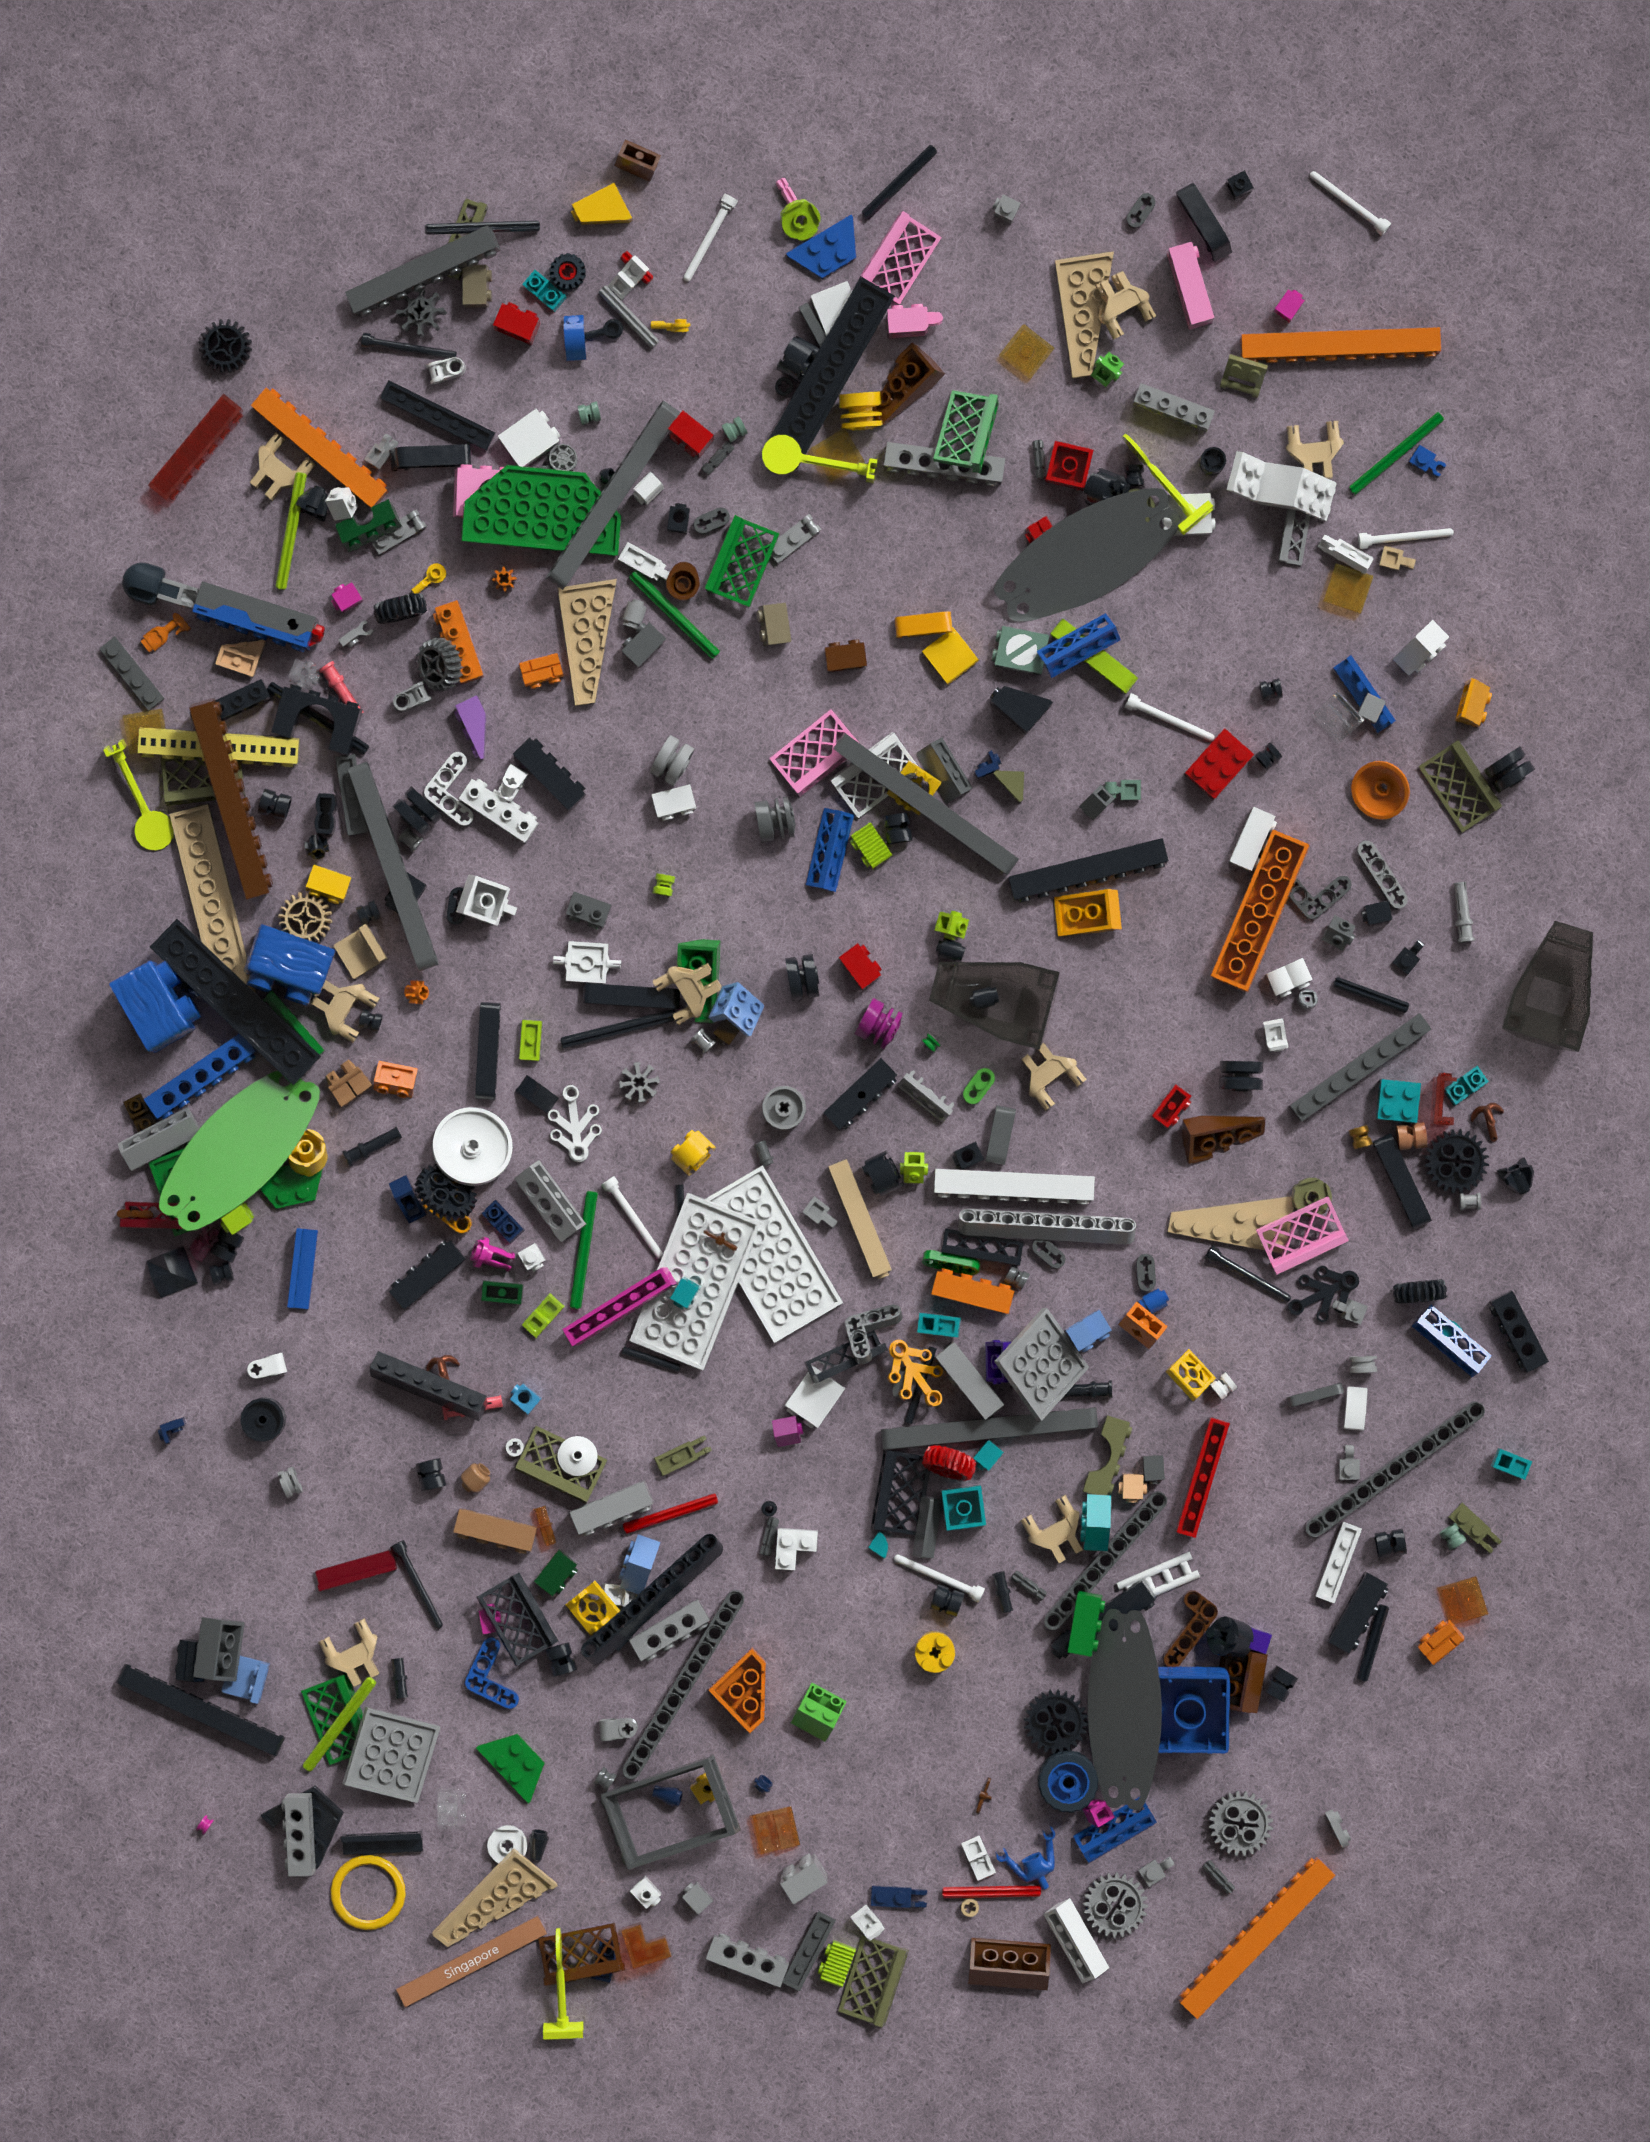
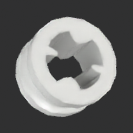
(519, 1451)

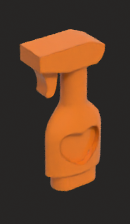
(159, 635)

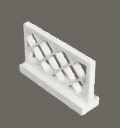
(851, 770)

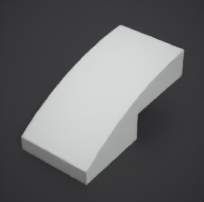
(628, 277)
(1355, 1408)
(618, 1595)
(978, 1858)

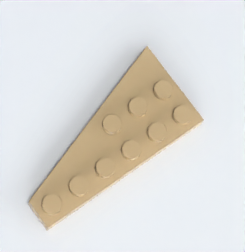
(1082, 306)
(586, 624)
(1235, 1222)
(499, 1893)

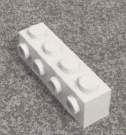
(499, 811)
(1076, 1940)

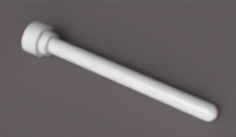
(727, 204)
(1379, 224)
(1367, 540)
(1134, 703)
(612, 1187)
(974, 1592)

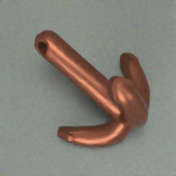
(1490, 1122)
(441, 1364)

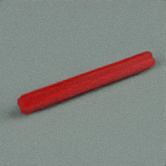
(670, 1513)
(991, 1891)

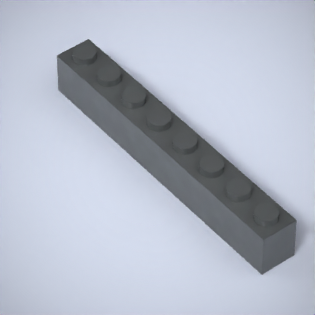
(423, 271)
(1360, 1067)

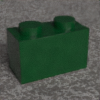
(502, 1292)
(556, 1572)

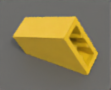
(602, 208)

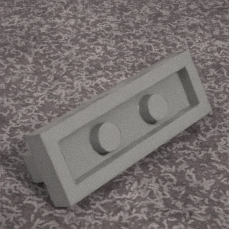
(925, 1097)

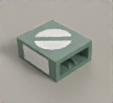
(1019, 650)

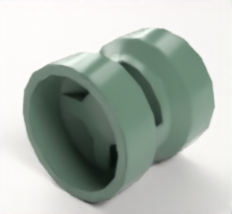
(589, 413)
(734, 430)
(1452, 1536)

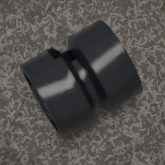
(1212, 461)
(274, 804)
(898, 828)
(226, 1245)
(430, 1474)
(1383, 1544)
(947, 1600)
(559, 1652)
(1280, 1683)

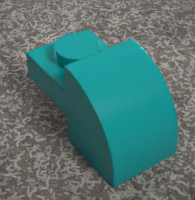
(939, 1325)
(1511, 1463)

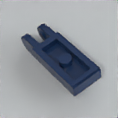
(896, 1896)

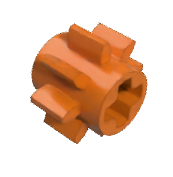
(504, 584)
(416, 992)

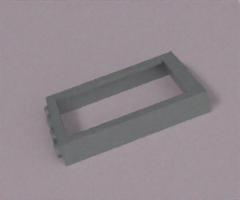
(622, 1835)

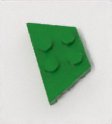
(291, 1188)
(515, 1762)

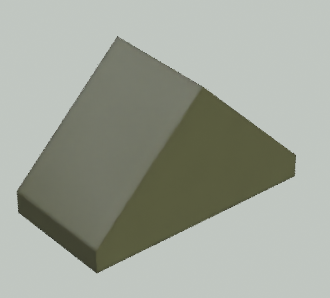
(1013, 782)

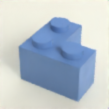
(1088, 1330)
(638, 1564)

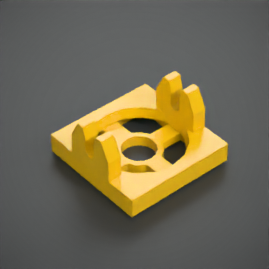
(912, 768)
(1199, 1368)
(611, 1608)

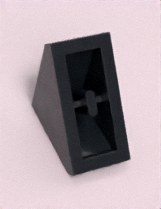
(537, 1094)

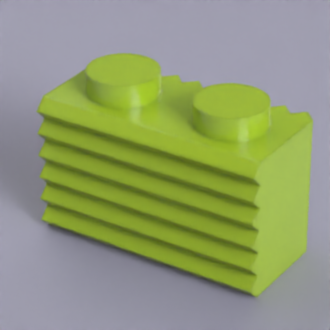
(870, 845)
(837, 1963)

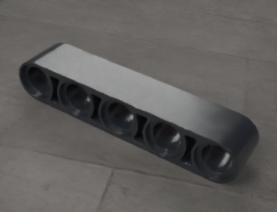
(631, 996)
(487, 1051)
(1402, 1181)

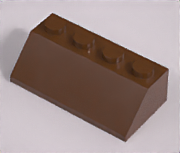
(1009, 1964)

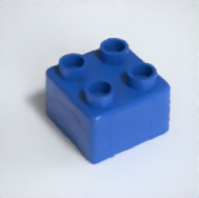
(288, 962)
(154, 1006)
(1194, 1709)

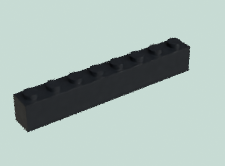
(1088, 869)

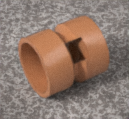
(1411, 1136)

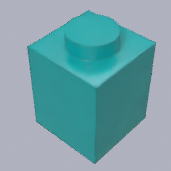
(685, 1293)
(987, 1455)

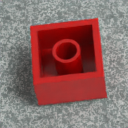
(517, 323)
(690, 434)
(1069, 465)

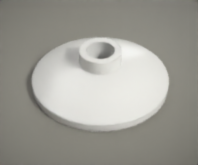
(575, 1466)

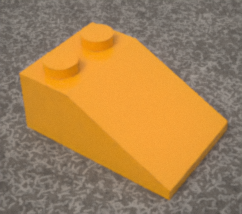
(1473, 703)
(1088, 912)

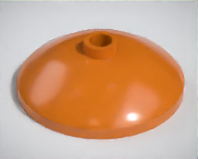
(1370, 795)

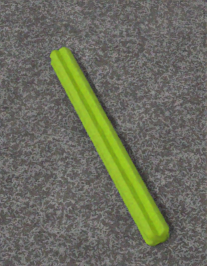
(290, 532)
(339, 1724)

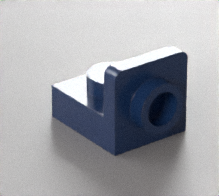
(985, 769)
(174, 1426)

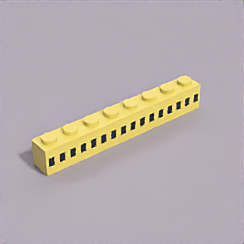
(246, 747)

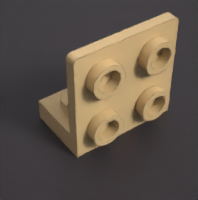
(360, 951)

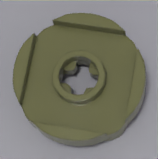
(1304, 1187)

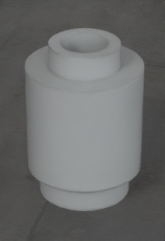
(634, 614)

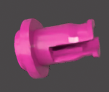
(483, 1252)

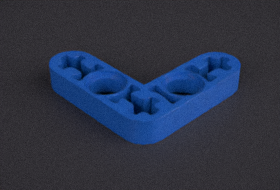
(482, 1674)

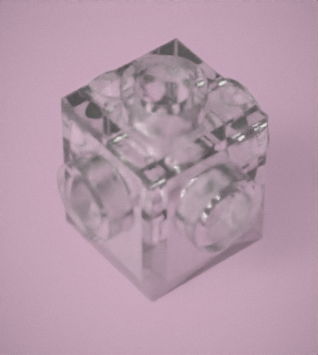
(305, 668)

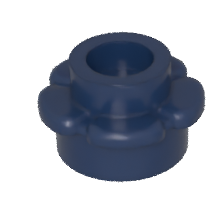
(763, 1784)

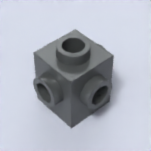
(1339, 933)

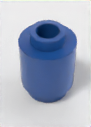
(1154, 1301)

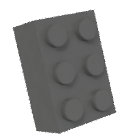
(218, 1649)

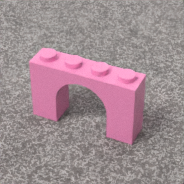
(466, 482)

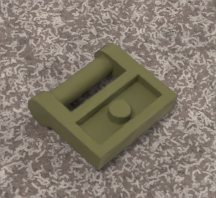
(1244, 370)

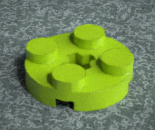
(789, 217)

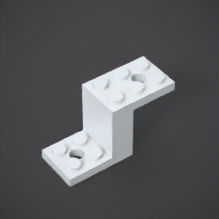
(1281, 486)

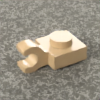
(1393, 558)

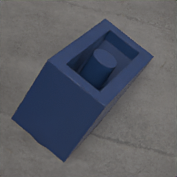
(407, 1199)

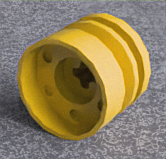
(860, 410)

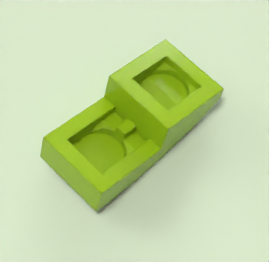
(543, 1315)

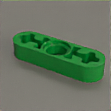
(952, 1262)

